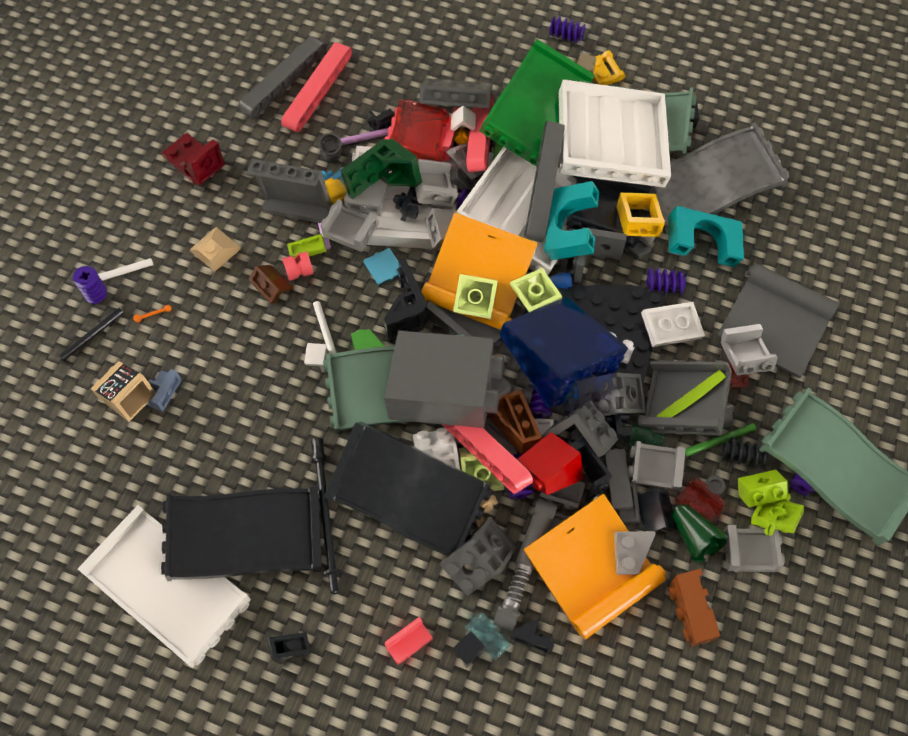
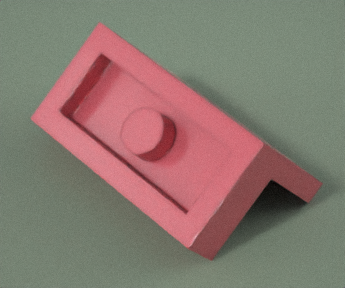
(408, 641)

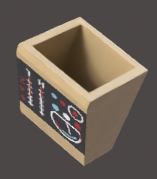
(124, 390)

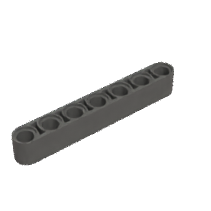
(282, 77)
(544, 181)

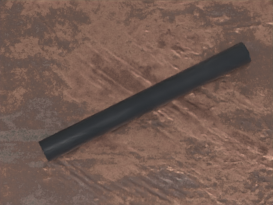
(91, 334)

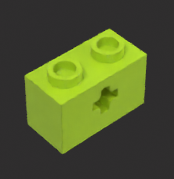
(762, 488)

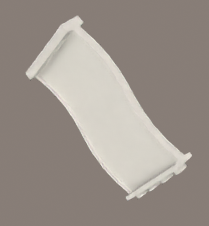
(180, 613)

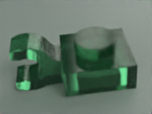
(645, 436)

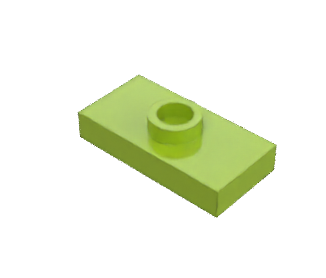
(313, 245)

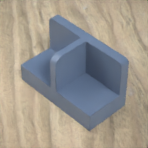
(164, 386)

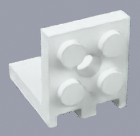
(439, 445)

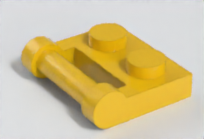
(602, 74)

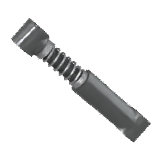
(540, 523)

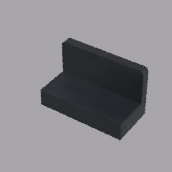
(656, 510)

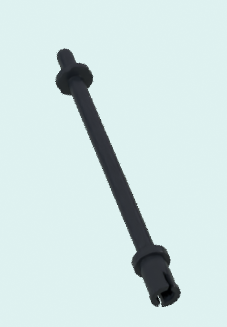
(319, 459)

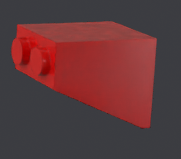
(552, 464)

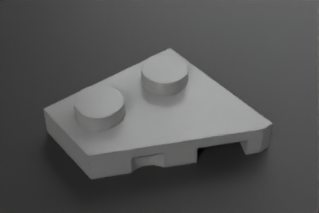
(459, 155)
(631, 550)

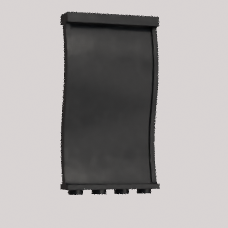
(408, 489)
(241, 533)

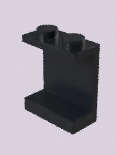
(593, 468)

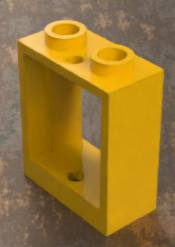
(632, 225)

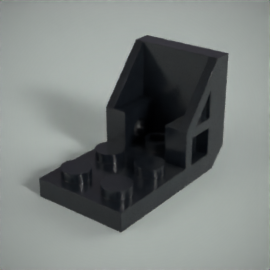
(402, 316)

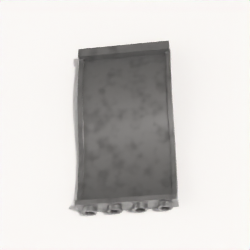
(721, 173)

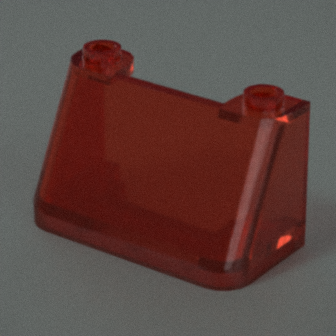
(420, 129)

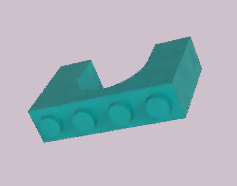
(564, 202)
(725, 231)

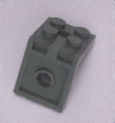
(606, 245)
(619, 393)
(590, 424)
(485, 552)

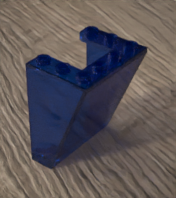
(561, 346)

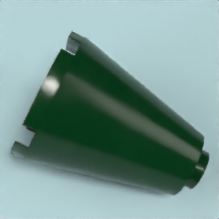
(698, 533)

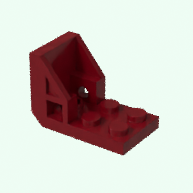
(194, 159)

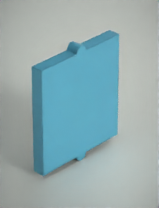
(382, 266)

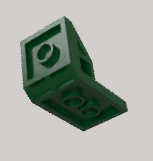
(377, 164)

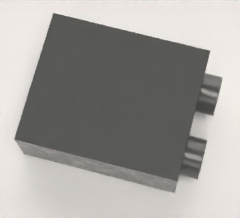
(443, 379)

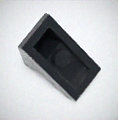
(526, 635)
(288, 646)

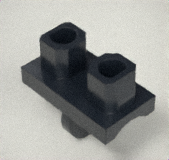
(406, 202)
(615, 422)

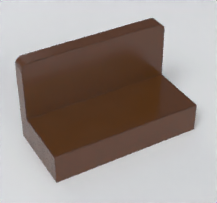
(269, 282)

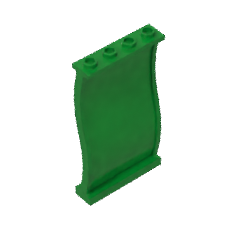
(531, 100)

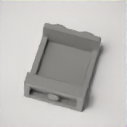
(435, 184)
(368, 200)
(438, 224)
(348, 226)
(747, 350)
(657, 466)
(753, 550)

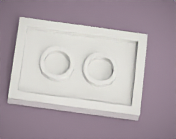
(672, 324)

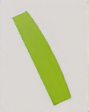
(693, 395)

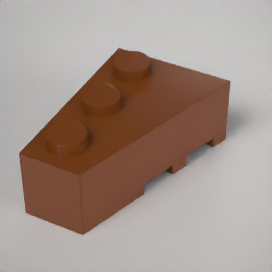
(516, 421)
(693, 608)

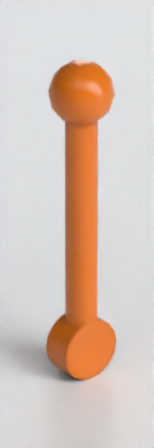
(137, 318)

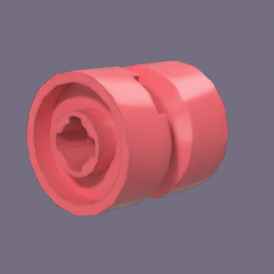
(298, 266)

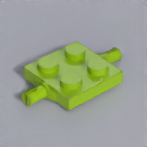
(778, 515)

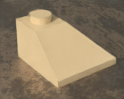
(215, 249)

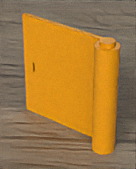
(481, 252)
(583, 570)

